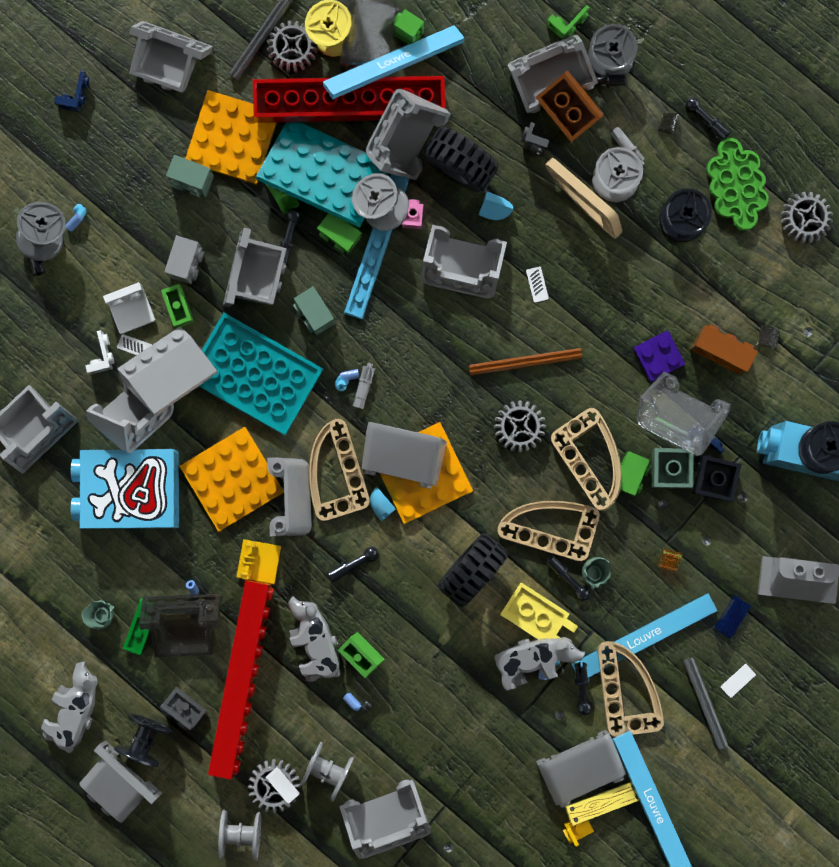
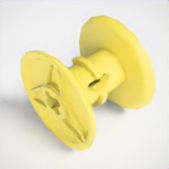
(328, 26)

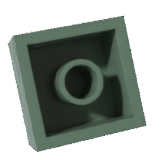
(190, 176)
(314, 310)
(671, 468)

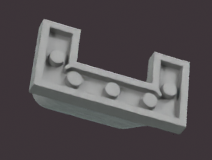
(165, 56)
(255, 271)
(31, 428)
(798, 579)
(116, 785)

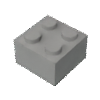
(184, 260)

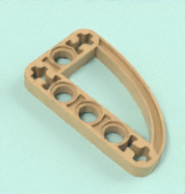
(585, 198)
(579, 460)
(348, 474)
(552, 540)
(616, 698)

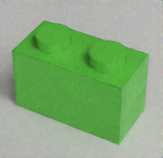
(408, 27)
(339, 232)
(177, 306)
(633, 469)
(361, 655)

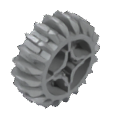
(286, 51)
(814, 203)
(529, 412)
(259, 776)

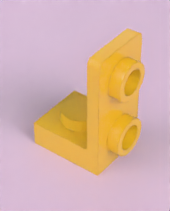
(577, 831)

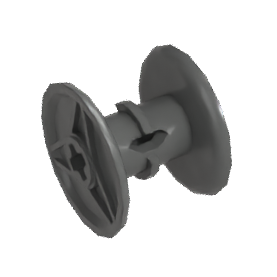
(612, 50)
(40, 231)

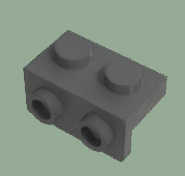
(534, 144)
(183, 709)

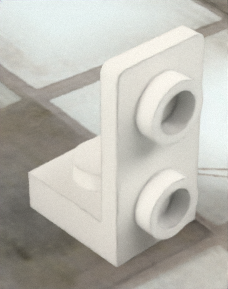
(98, 365)

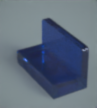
(732, 616)

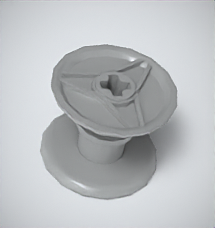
(620, 162)
(380, 202)
(326, 771)
(239, 835)

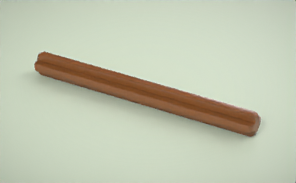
(525, 361)

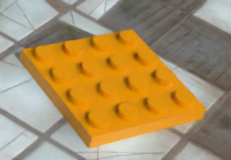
(229, 138)
(231, 479)
(416, 501)

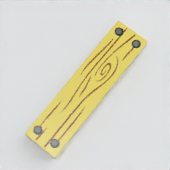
(601, 803)

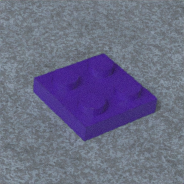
(659, 355)

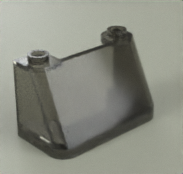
(369, 32)

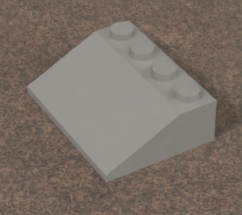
(166, 371)

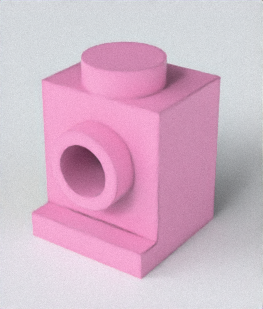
(415, 221)

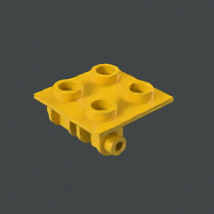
(258, 561)

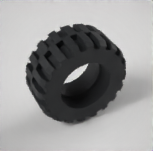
(460, 159)
(473, 570)

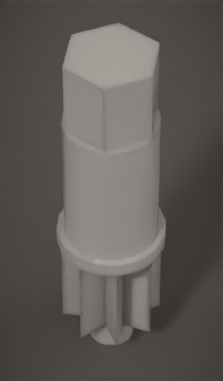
(624, 142)
(364, 385)

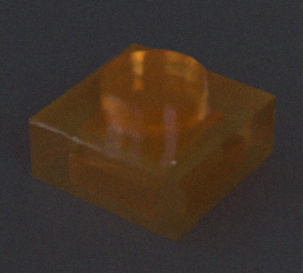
(669, 559)

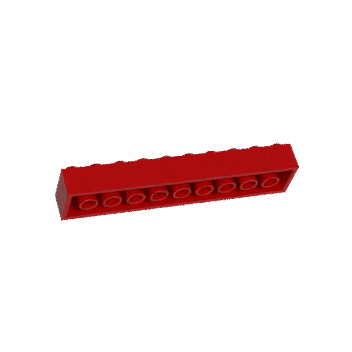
(310, 102)
(239, 679)

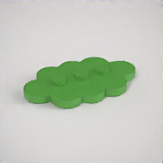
(737, 184)

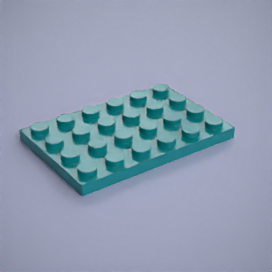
(317, 170)
(258, 374)

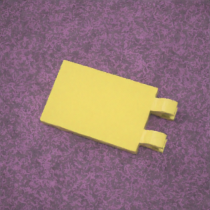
(536, 614)

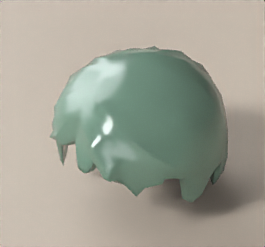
(596, 571)
(98, 615)

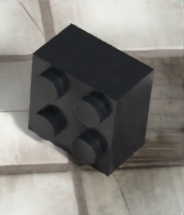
(716, 478)

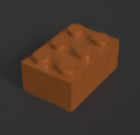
(569, 106)
(724, 349)

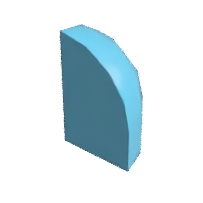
(495, 207)
(380, 504)

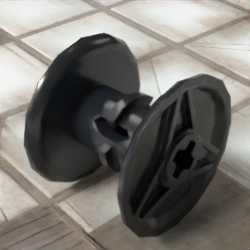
(689, 203)
(820, 448)
(143, 740)

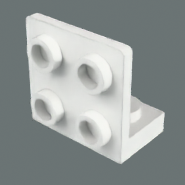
(130, 308)

